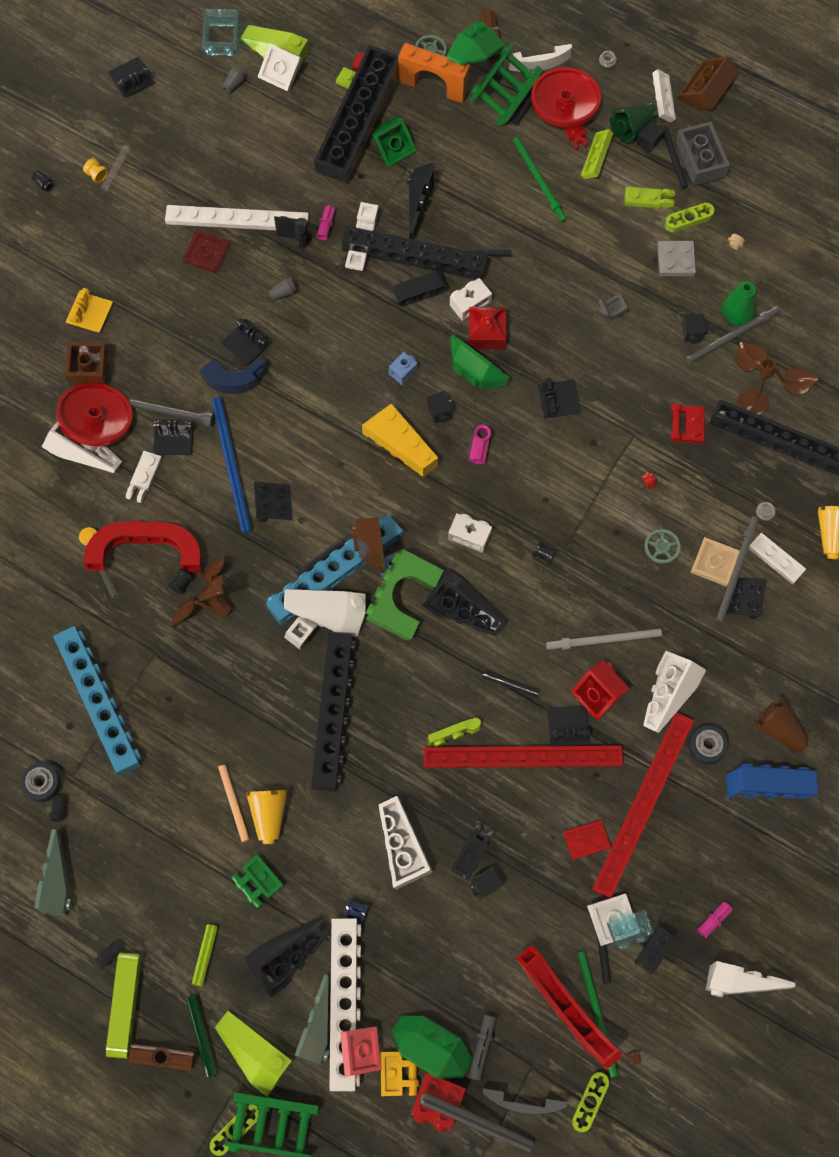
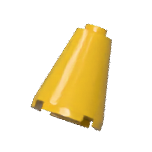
(829, 530)
(267, 813)

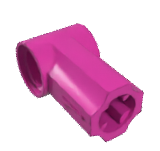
(480, 445)

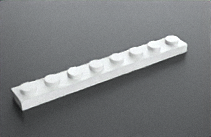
(226, 217)

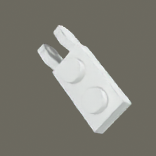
(144, 475)

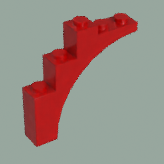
(567, 1009)

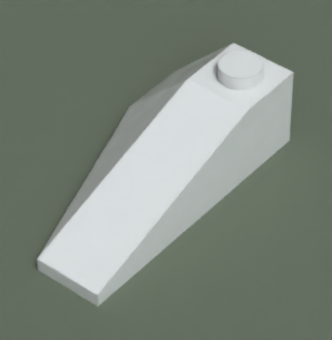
(66, 448)

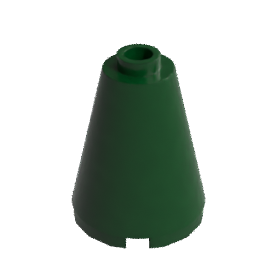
(630, 120)

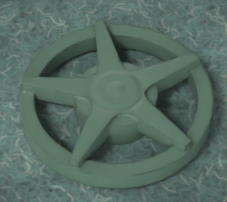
(432, 46)
(662, 546)

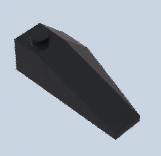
(420, 189)
(461, 603)
(280, 958)

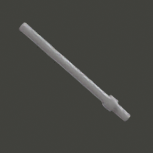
(567, 643)

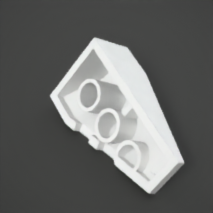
(332, 609)
(674, 685)
(731, 979)

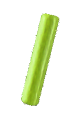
(204, 955)

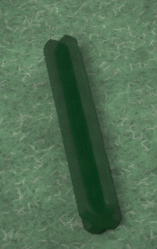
(201, 1037)

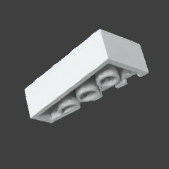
(403, 847)

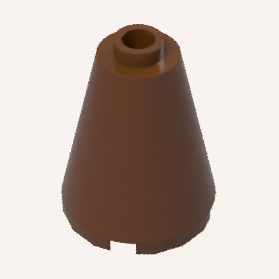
(782, 725)

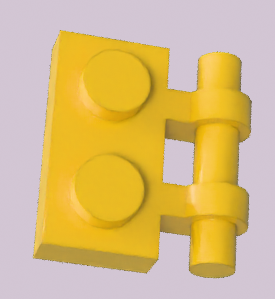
(392, 1075)

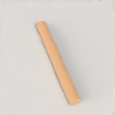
(233, 803)

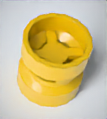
(93, 169)

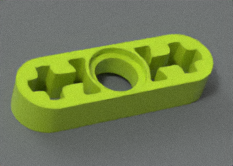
(694, 211)
(589, 1120)
(219, 1137)

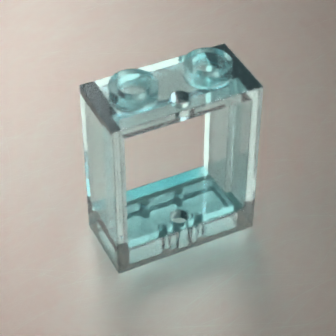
(220, 17)

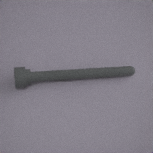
(206, 418)

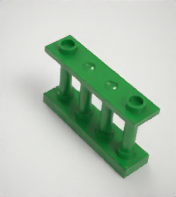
(521, 87)
(264, 1105)

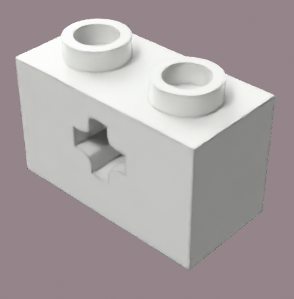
(472, 295)
(477, 539)

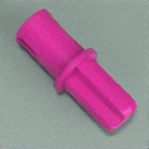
(326, 223)
(714, 920)

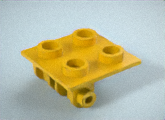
(89, 311)

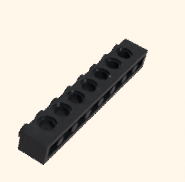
(414, 252)
(776, 436)
(336, 643)

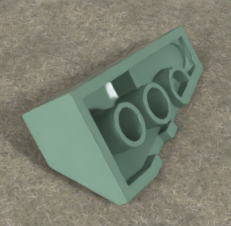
(54, 891)
(315, 1038)

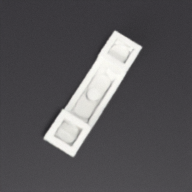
(544, 61)
(366, 220)

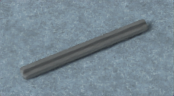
(476, 1122)

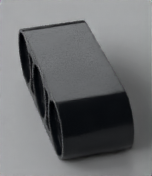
(420, 288)

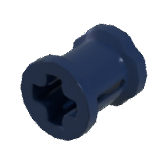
(350, 911)

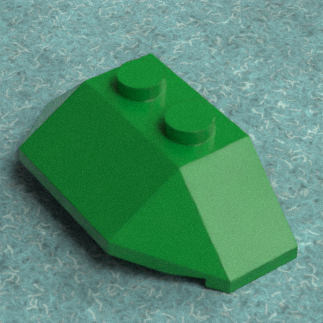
(475, 44)
(475, 367)
(431, 1047)

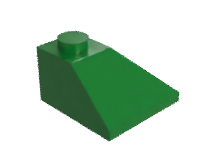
(393, 141)

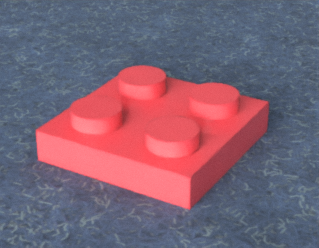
(360, 1051)

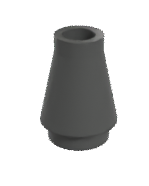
(233, 79)
(283, 289)

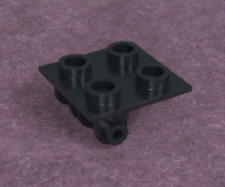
(131, 76)
(294, 228)
(246, 341)
(558, 398)
(172, 437)
(272, 501)
(748, 597)
(568, 726)

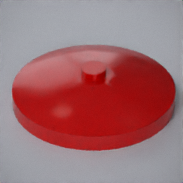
(565, 97)
(94, 414)

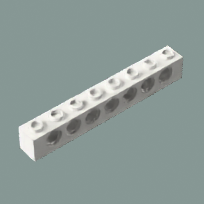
(343, 928)

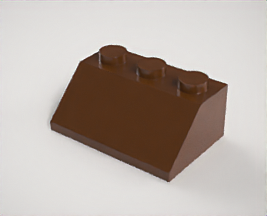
(709, 83)
(369, 542)

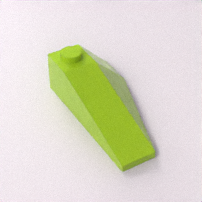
(260, 38)
(255, 1056)

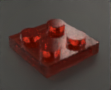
(206, 251)

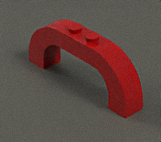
(142, 533)

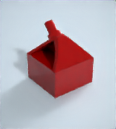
(487, 328)
(600, 689)

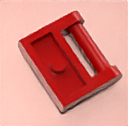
(693, 423)

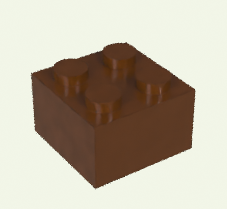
(86, 362)

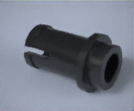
(45, 183)
(57, 813)
(108, 954)

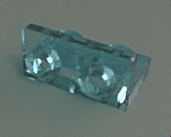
(630, 928)

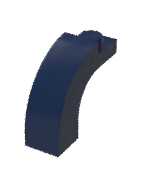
(233, 382)

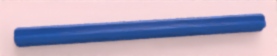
(231, 465)

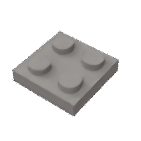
(676, 258)

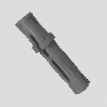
(482, 1047)

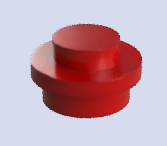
(649, 479)

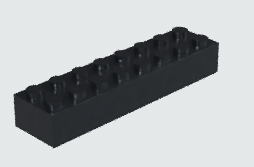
(357, 114)

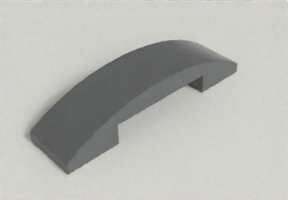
(549, 1105)

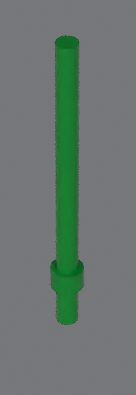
(555, 205)
(594, 1002)

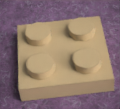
(715, 561)

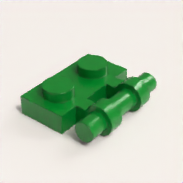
(262, 877)

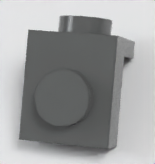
(613, 307)

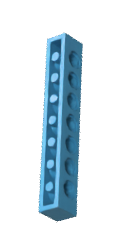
(275, 605)
(122, 763)

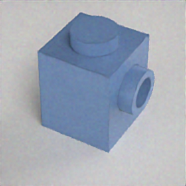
(403, 368)

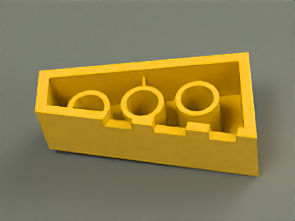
(401, 440)

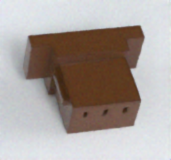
(634, 1057)

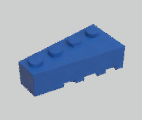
(772, 782)

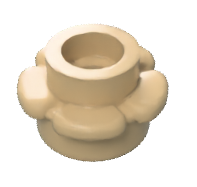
(736, 241)

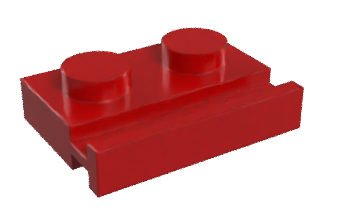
(586, 840)

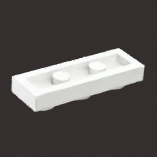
(664, 96)
(777, 558)

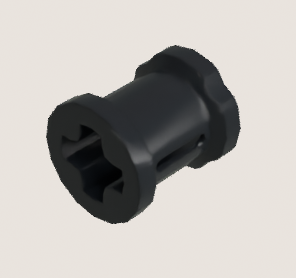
(544, 553)
(180, 581)

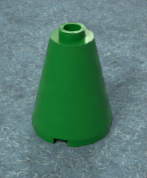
(740, 304)

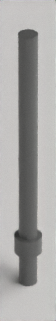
(761, 318)
(748, 536)

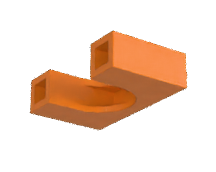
(415, 59)

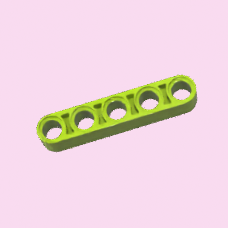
(123, 1005)

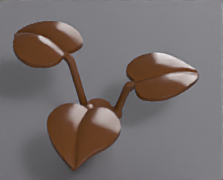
(752, 356)
(213, 590)

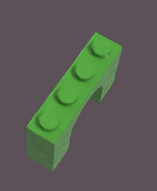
(383, 610)

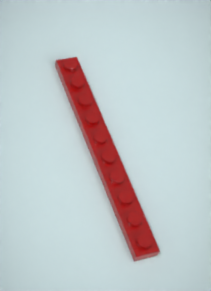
(523, 757)
(642, 805)

